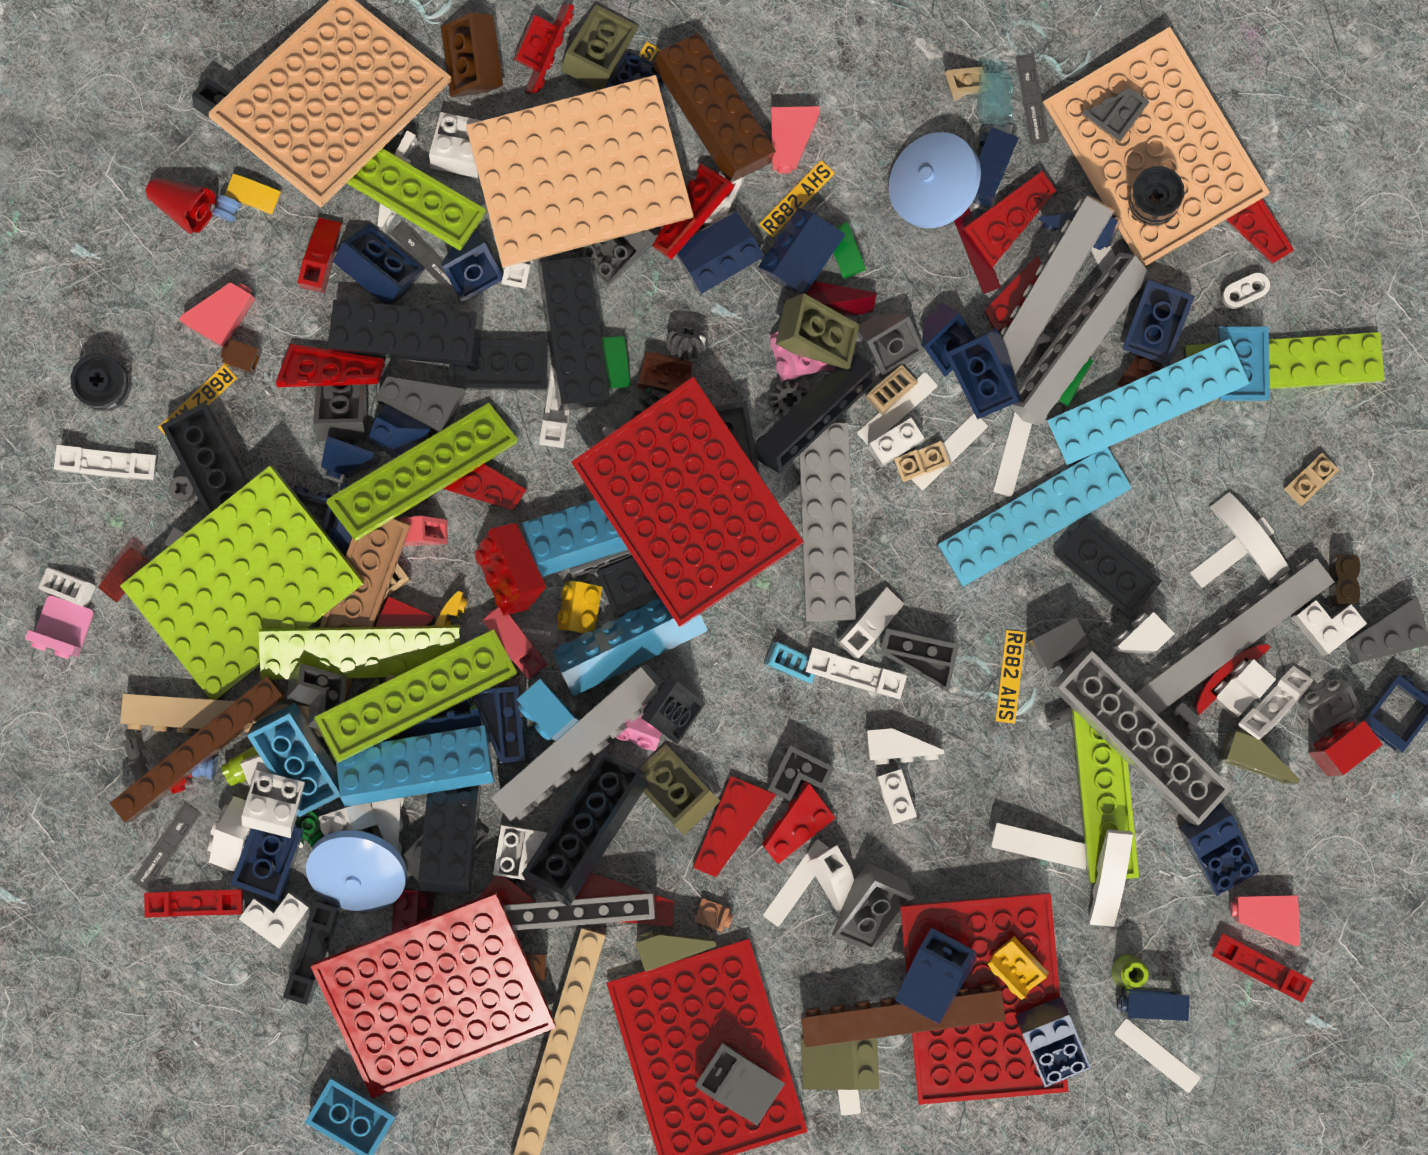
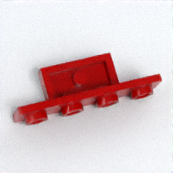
(539, 45)

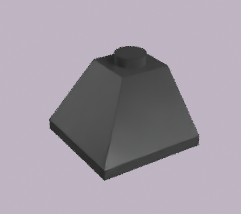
(890, 340)

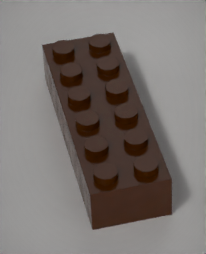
(714, 108)

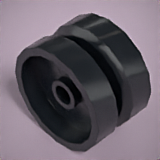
(96, 395)

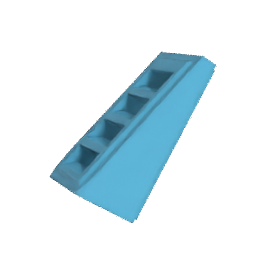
(772, 654)

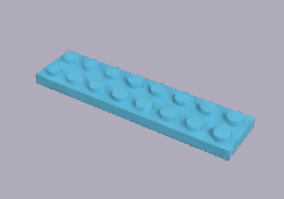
(1148, 401)
(1034, 516)

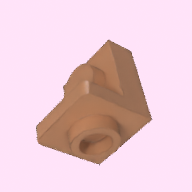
(713, 915)

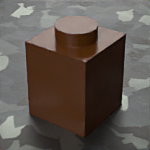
(240, 357)

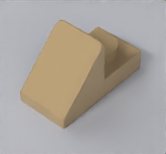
(963, 81)

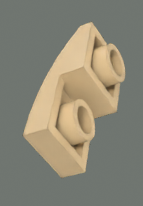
(922, 461)
(1311, 479)

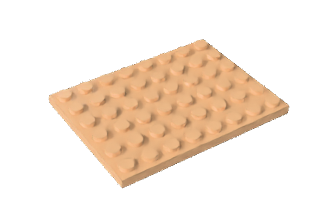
(330, 98)
(1176, 131)
(579, 171)

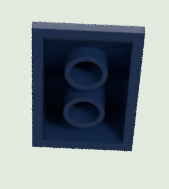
(1158, 321)
(985, 373)
(267, 863)

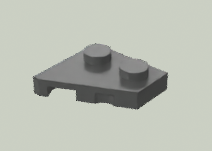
(1117, 114)

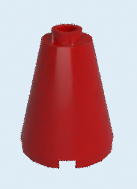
(182, 202)

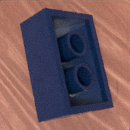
(801, 251)
(719, 252)
(378, 264)

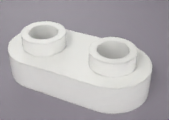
(1244, 290)

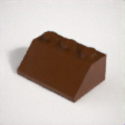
(471, 54)

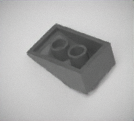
(340, 412)
(872, 907)

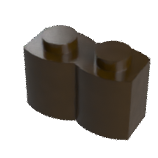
(1344, 571)

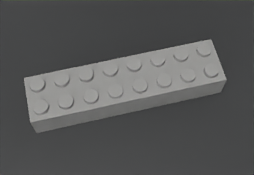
(827, 528)
(1141, 737)
(577, 744)

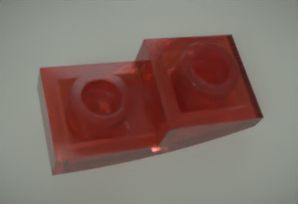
(125, 568)

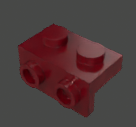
(411, 908)

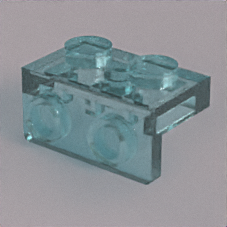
(995, 98)

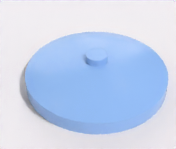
(934, 180)
(356, 871)

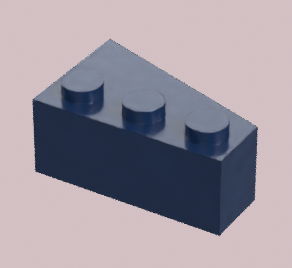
(503, 722)

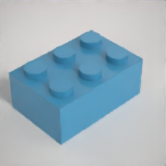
(351, 1117)

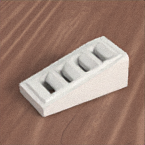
(80, 594)

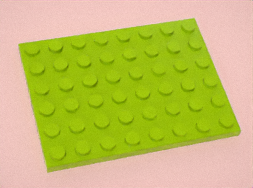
(237, 572)

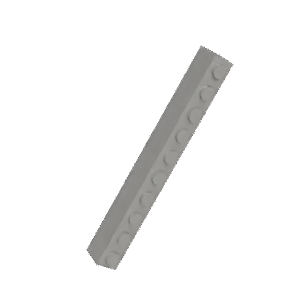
(1234, 635)

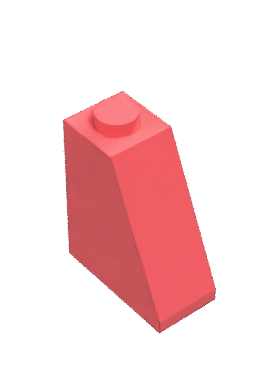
(790, 135)
(220, 313)
(426, 531)
(515, 643)
(1270, 915)

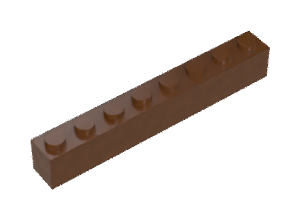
(198, 749)
(891, 1018)

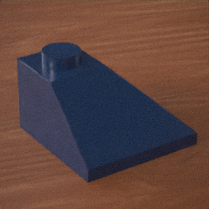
(471, 268)
(941, 333)
(397, 432)
(346, 459)

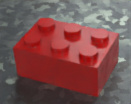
(509, 569)
(1344, 748)

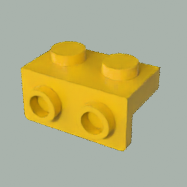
(579, 607)
(1017, 967)

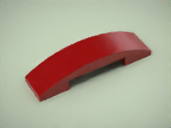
(1205, 696)
(193, 903)
(1262, 968)

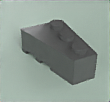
(424, 401)
(1391, 634)
(922, 653)

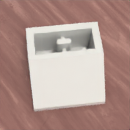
(451, 146)
(1145, 637)
(272, 803)
(515, 850)

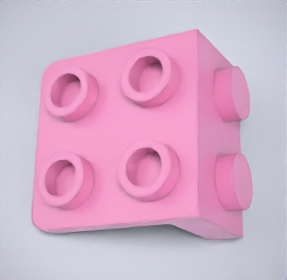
(792, 366)
(61, 627)

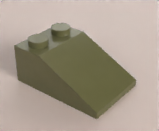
(598, 47)
(817, 332)
(1253, 755)
(677, 790)
(666, 948)
(841, 1066)

